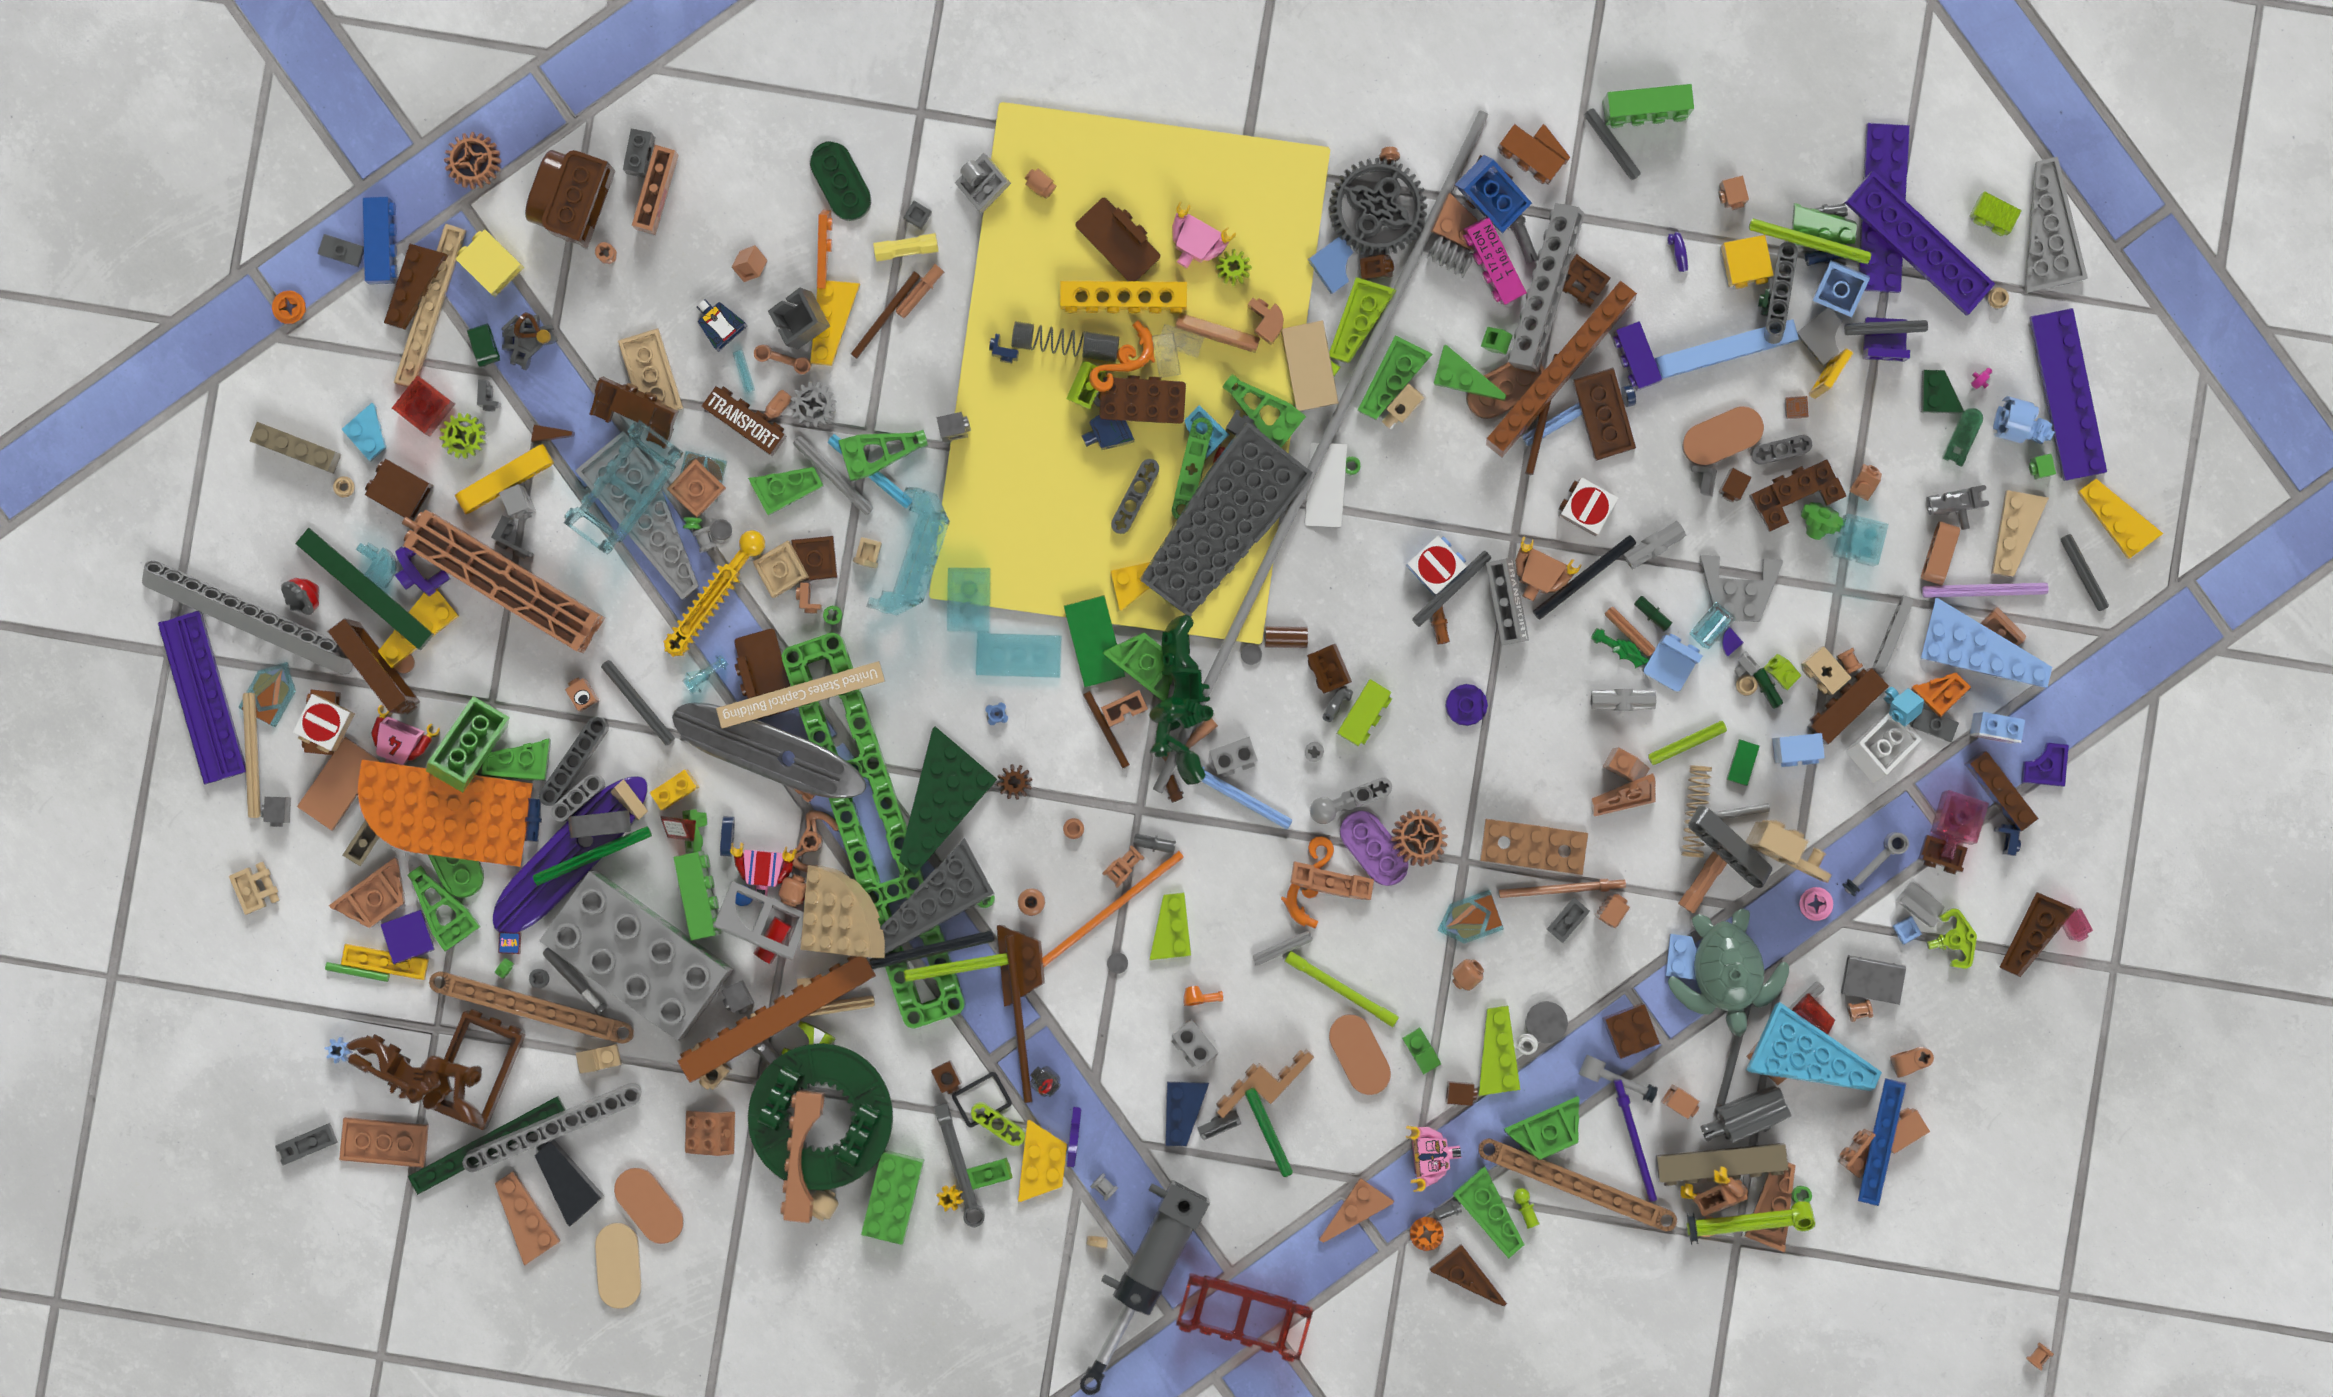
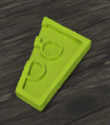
(1172, 930)

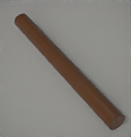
(1106, 729)

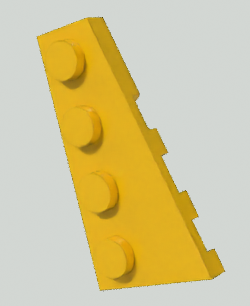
(2119, 519)
(432, 612)

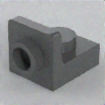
(485, 392)

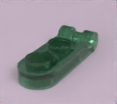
(1963, 436)

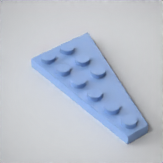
(1967, 644)

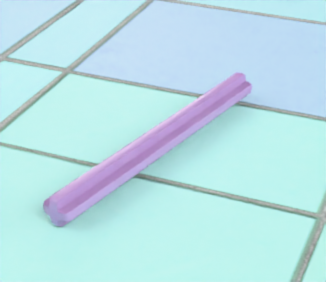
(1985, 590)

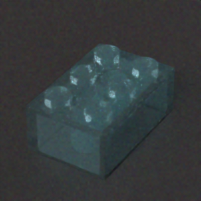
(969, 600)

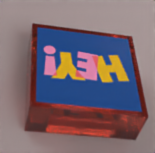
(509, 943)

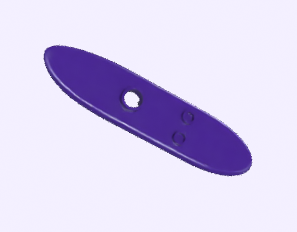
(526, 903)

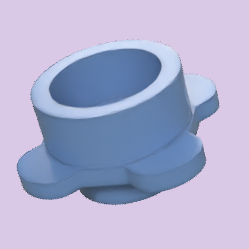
(1000, 708)

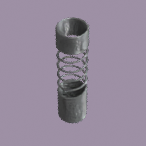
(1095, 345)

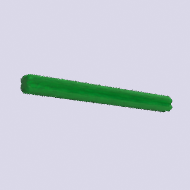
(592, 855)

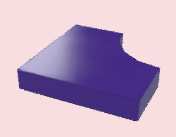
(2049, 767)

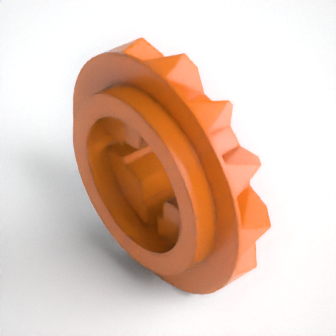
(280, 302)
(1431, 1225)

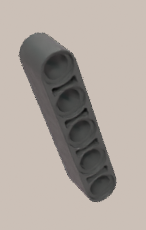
(1777, 301)
(564, 765)
(1730, 847)

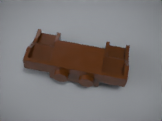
(635, 405)
(1802, 483)

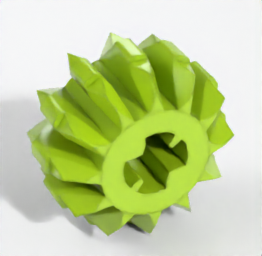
(1236, 274)

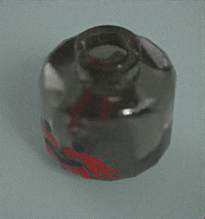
(1045, 1081)

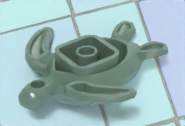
(1729, 972)

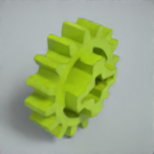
(454, 440)

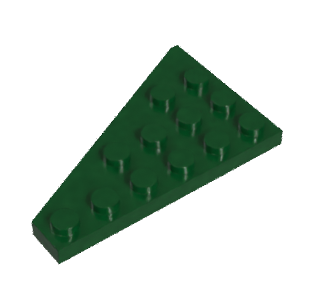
(945, 794)

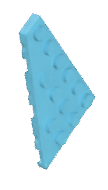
(1803, 1052)

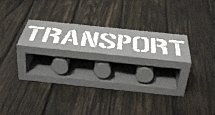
(1507, 601)

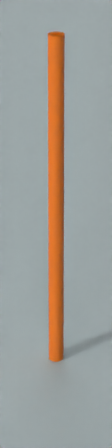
(1112, 908)

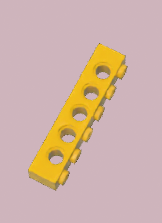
(1134, 289)

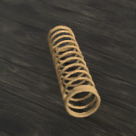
(1695, 768)

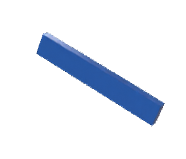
(1882, 1143)

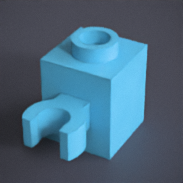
(1905, 706)

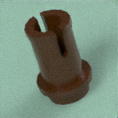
(1173, 790)

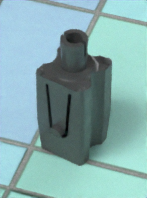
(1748, 1115)

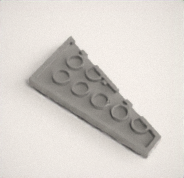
(2053, 239)

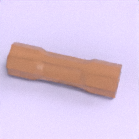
(1706, 877)

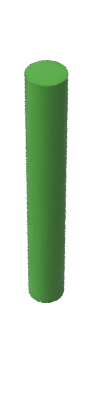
(357, 972)

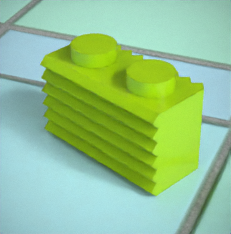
(1995, 214)
(1082, 390)

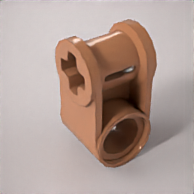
(1907, 1061)

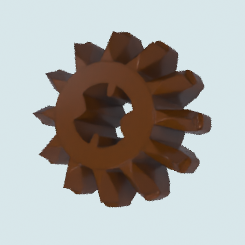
(1010, 788)

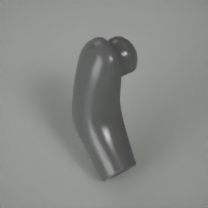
(1335, 703)

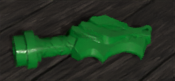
(1623, 648)

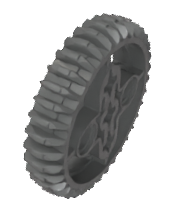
(1385, 212)

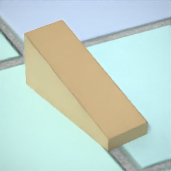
(629, 800)

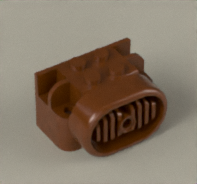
(569, 195)

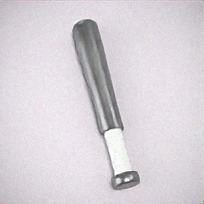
(572, 977)

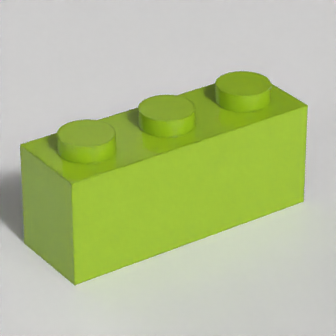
(1365, 713)

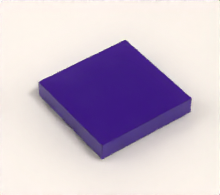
(407, 937)

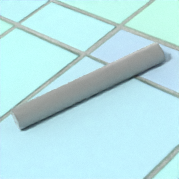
(1743, 811)

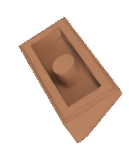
(2003, 626)

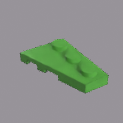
(784, 488)

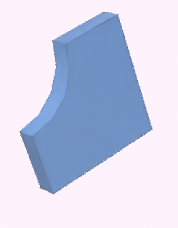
(1331, 264)

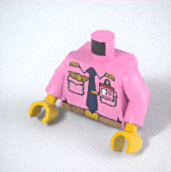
(1430, 1155)

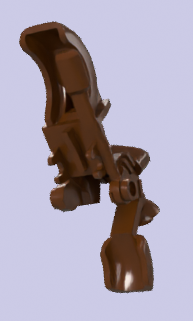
(414, 1082)

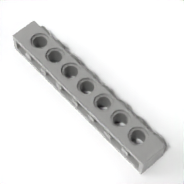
(1549, 298)

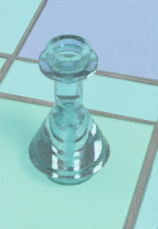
(697, 679)

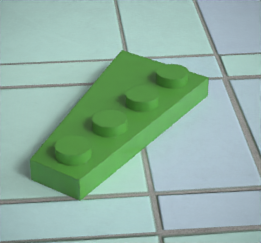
(1394, 373)
(1485, 1205)

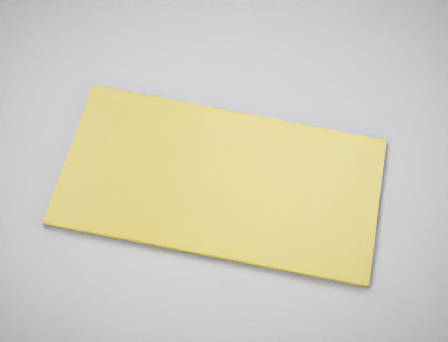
(1023, 481)

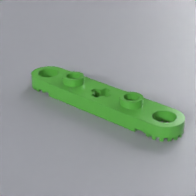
(1195, 453)

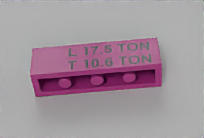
(1494, 261)

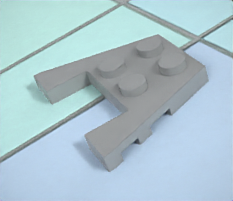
(1741, 597)

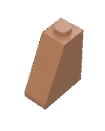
(1625, 765)

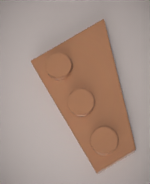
(1452, 220)
(1627, 796)

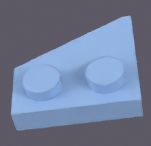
(1681, 957)

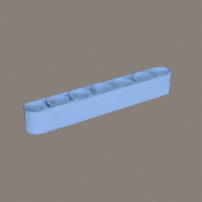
(1721, 350)

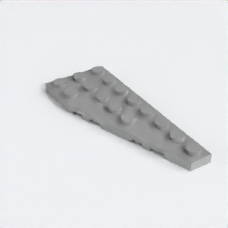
(655, 530)

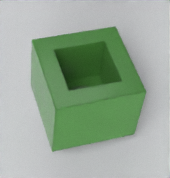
(1496, 340)
(2042, 466)

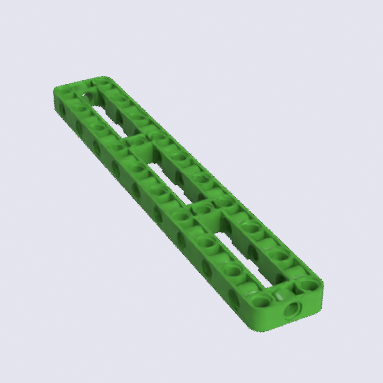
(853, 833)

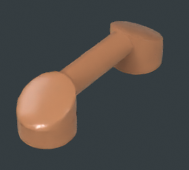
(764, 352)

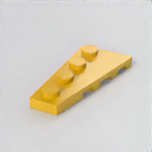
(836, 305)

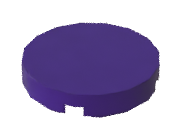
(1466, 704)

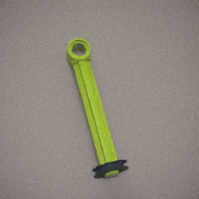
(1799, 1216)

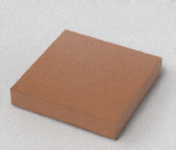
(696, 488)

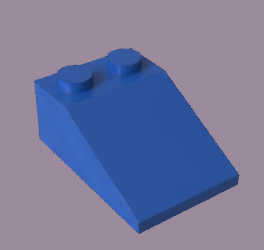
(1493, 193)

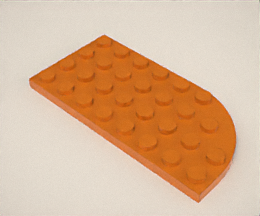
(436, 819)

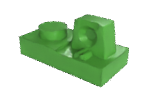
(701, 820)
(989, 1173)

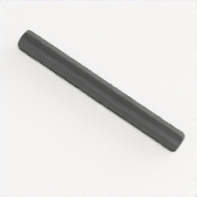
(1451, 588)
(637, 702)

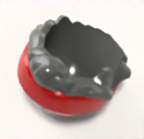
(301, 595)

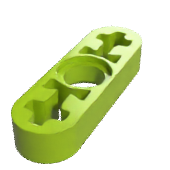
(981, 1120)

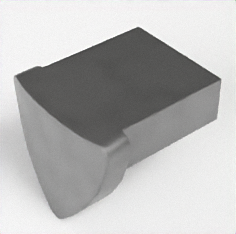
(1708, 480)

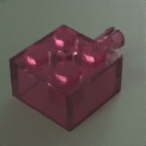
(1948, 825)

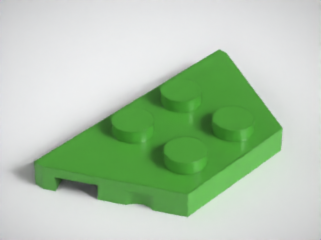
(1143, 661)
(1548, 1130)

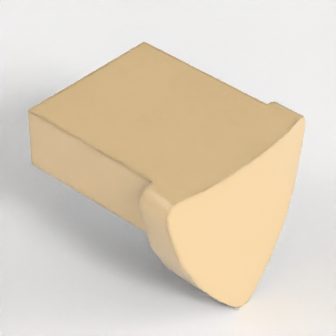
(867, 553)

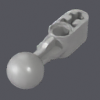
(1324, 809)

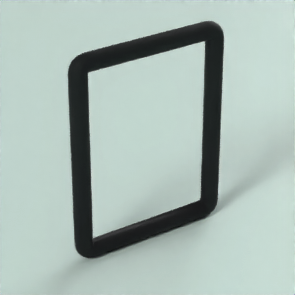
(1009, 1102)

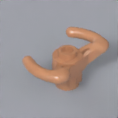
(812, 840)

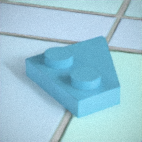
(366, 432)

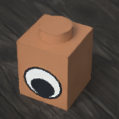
(581, 694)

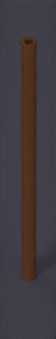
(1017, 1008)

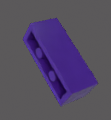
(1637, 356)

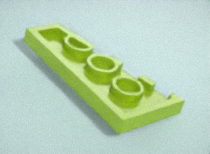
(1499, 1061)

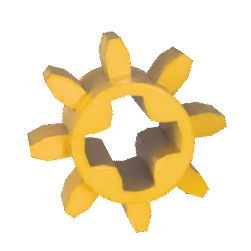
(944, 1200)

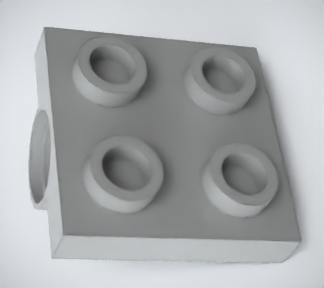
(982, 182)

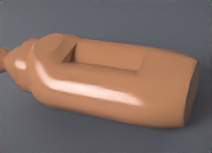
(777, 405)

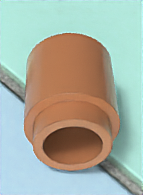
(1040, 183)

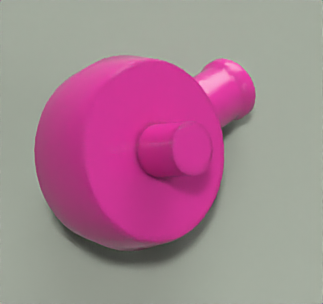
(1980, 379)

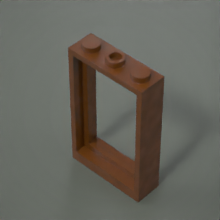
(377, 673)
(494, 1025)

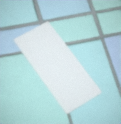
(1327, 489)

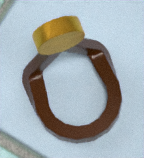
(542, 336)

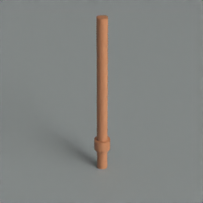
(1603, 885)

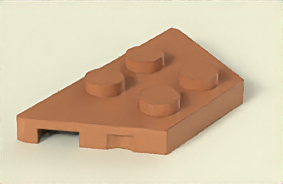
(374, 896)

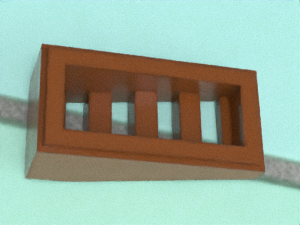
(1547, 139)

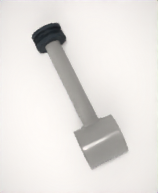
(1852, 886)
(1594, 1070)

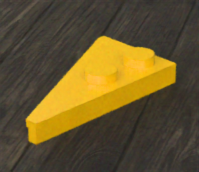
(1128, 584)

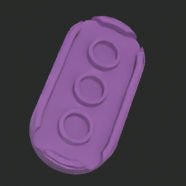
(1373, 847)

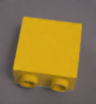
(1747, 261)

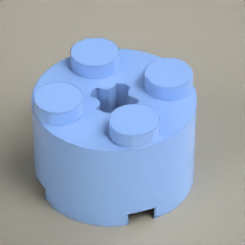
(2015, 420)

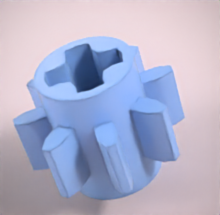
(2042, 431)
(333, 1047)

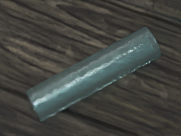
(743, 371)

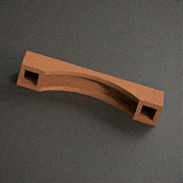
(798, 1200)

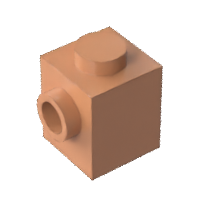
(1733, 193)

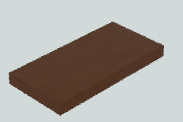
(1604, 414)

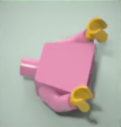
(1196, 238)

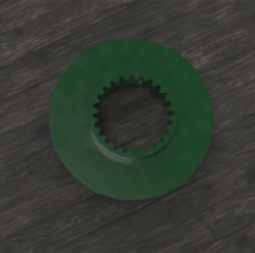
(866, 1134)

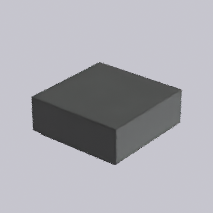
(917, 215)

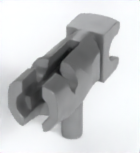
(1957, 502)

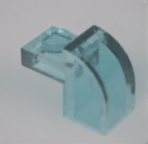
(383, 565)

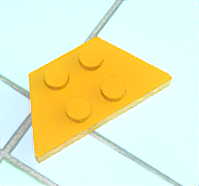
(1042, 1162)

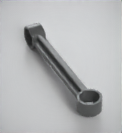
(946, 1123)

